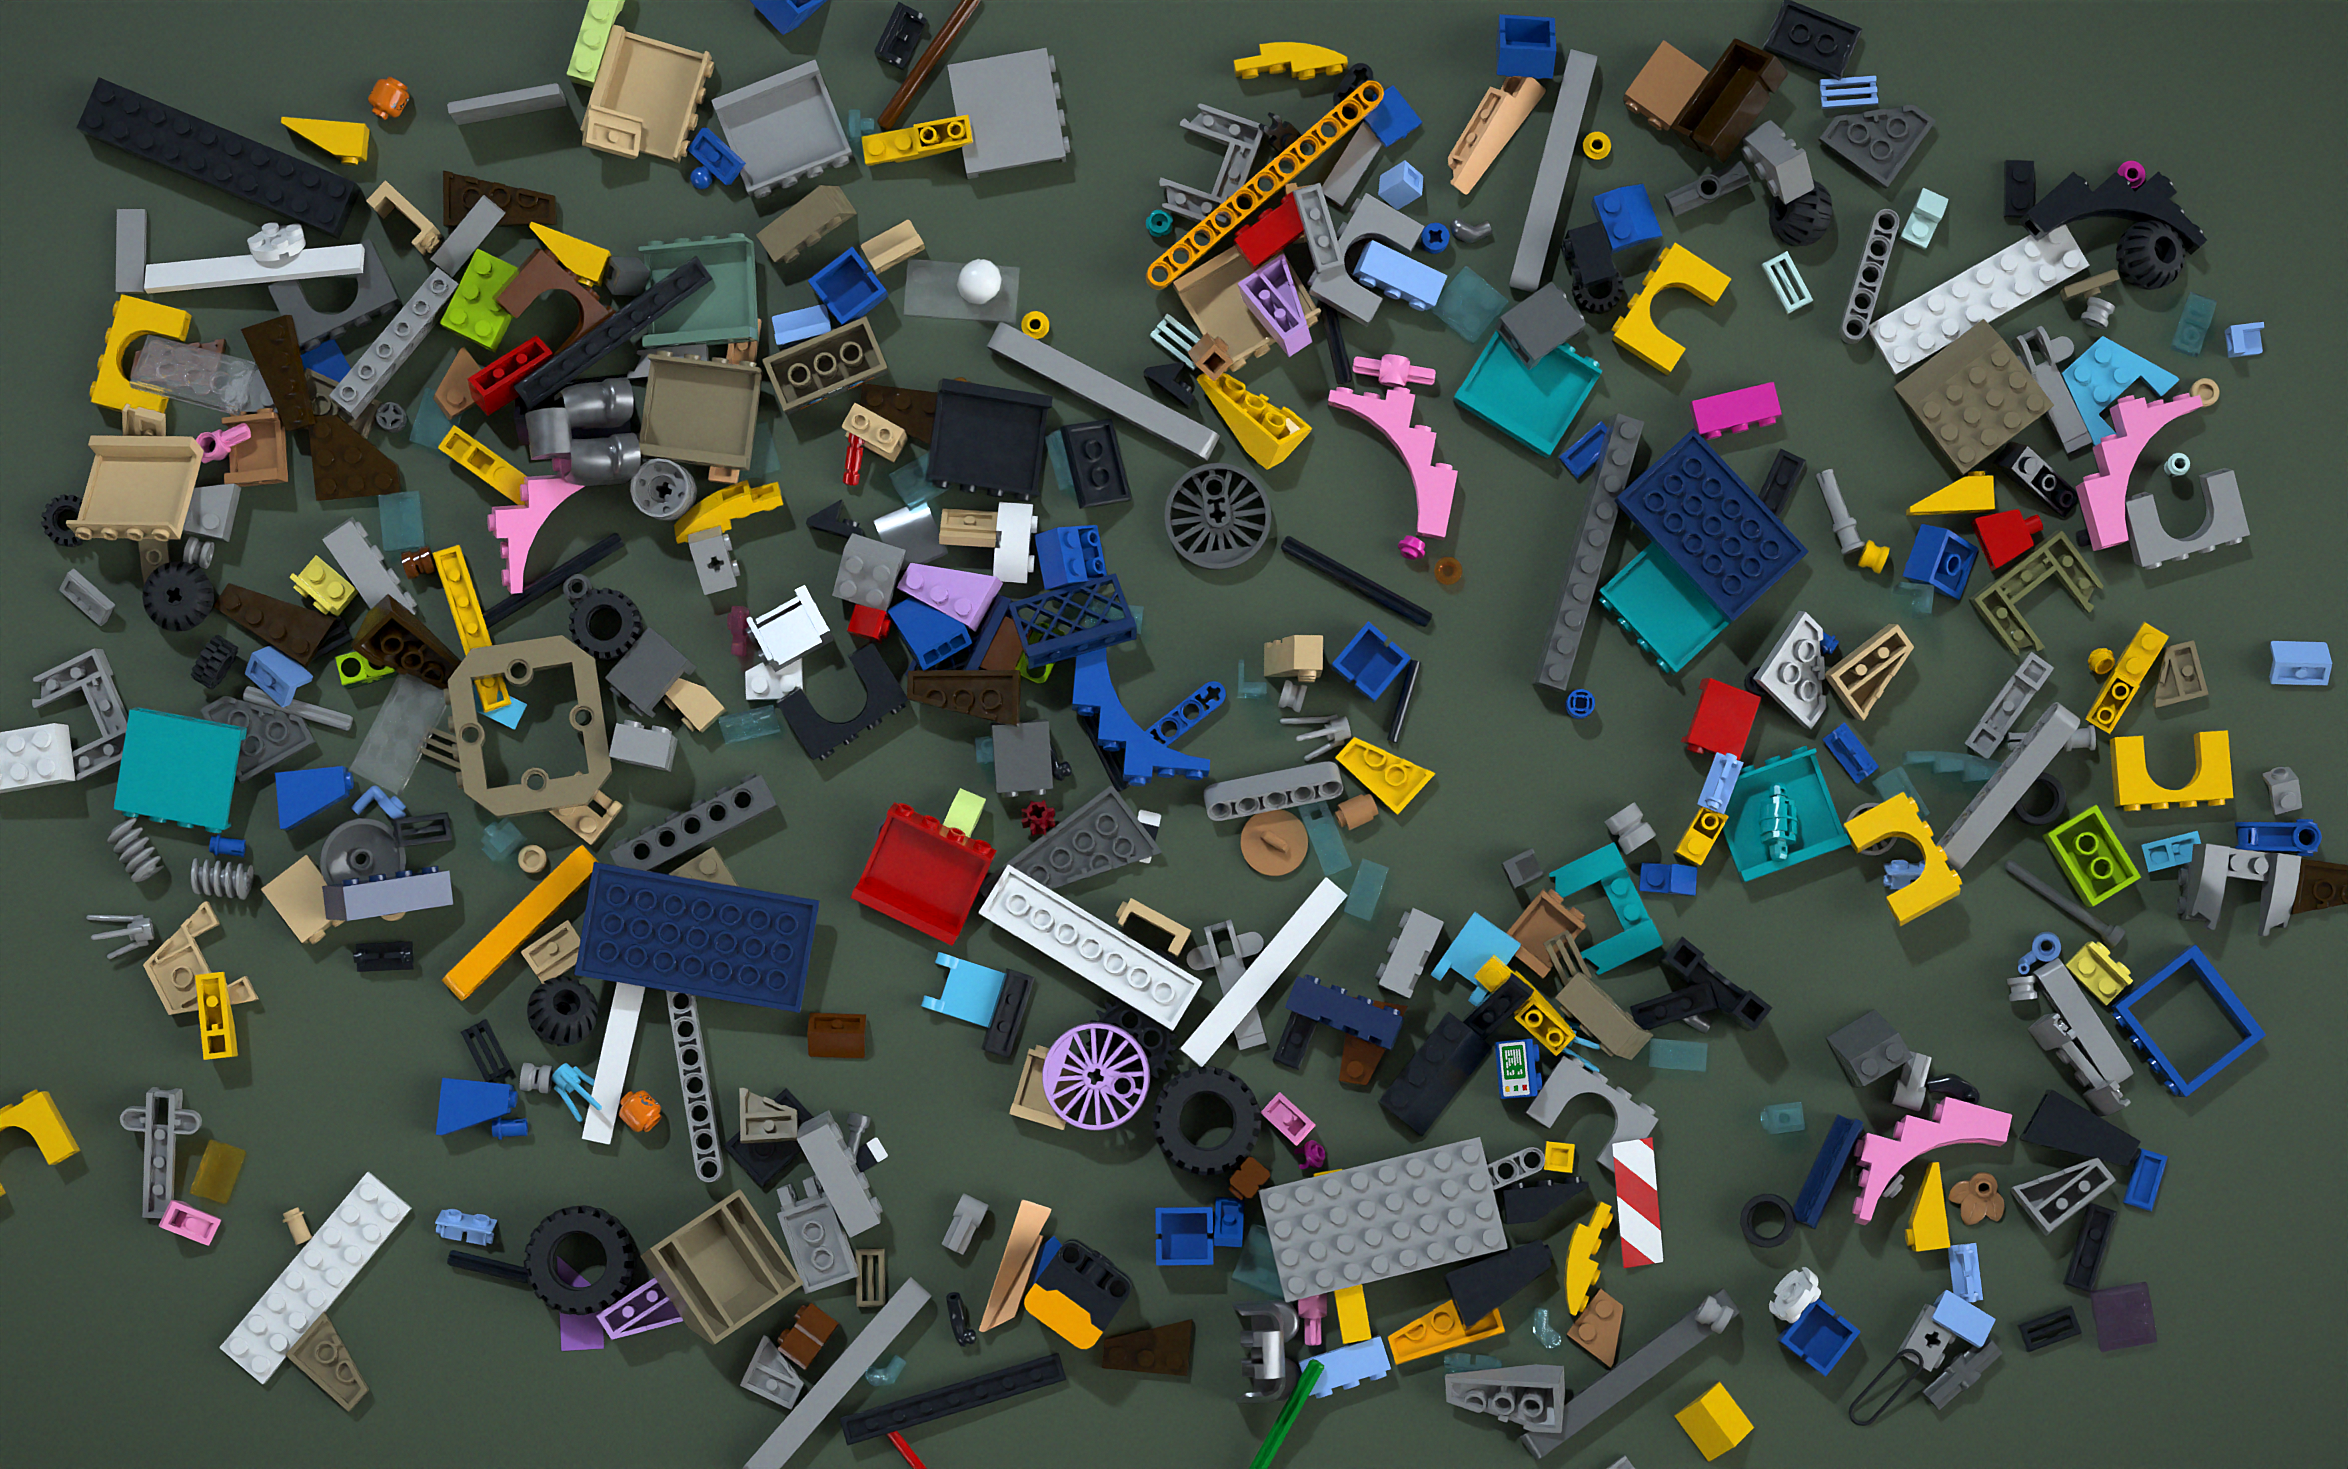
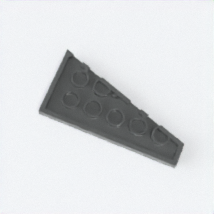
(1085, 844)

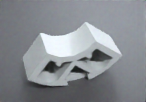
(1013, 541)

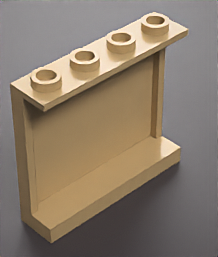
(654, 84)
(1218, 309)
(138, 487)

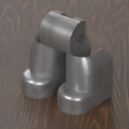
(588, 406)
(1271, 1326)

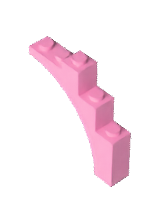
(1392, 417)
(2104, 492)
(521, 522)
(1955, 1124)

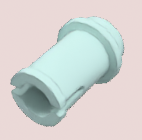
(2182, 462)

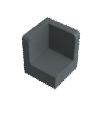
(625, 276)
(1522, 868)

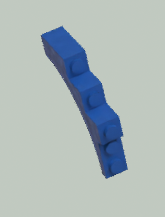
(1117, 730)

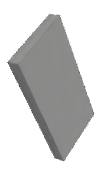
(507, 104)

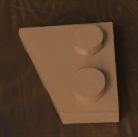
(454, 393)
(1599, 1327)

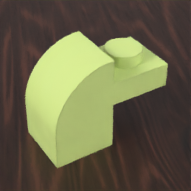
(965, 812)

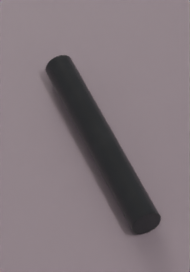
(1404, 701)

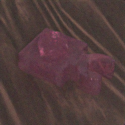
(737, 623)

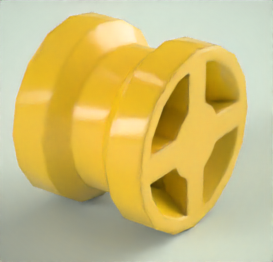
(1873, 556)

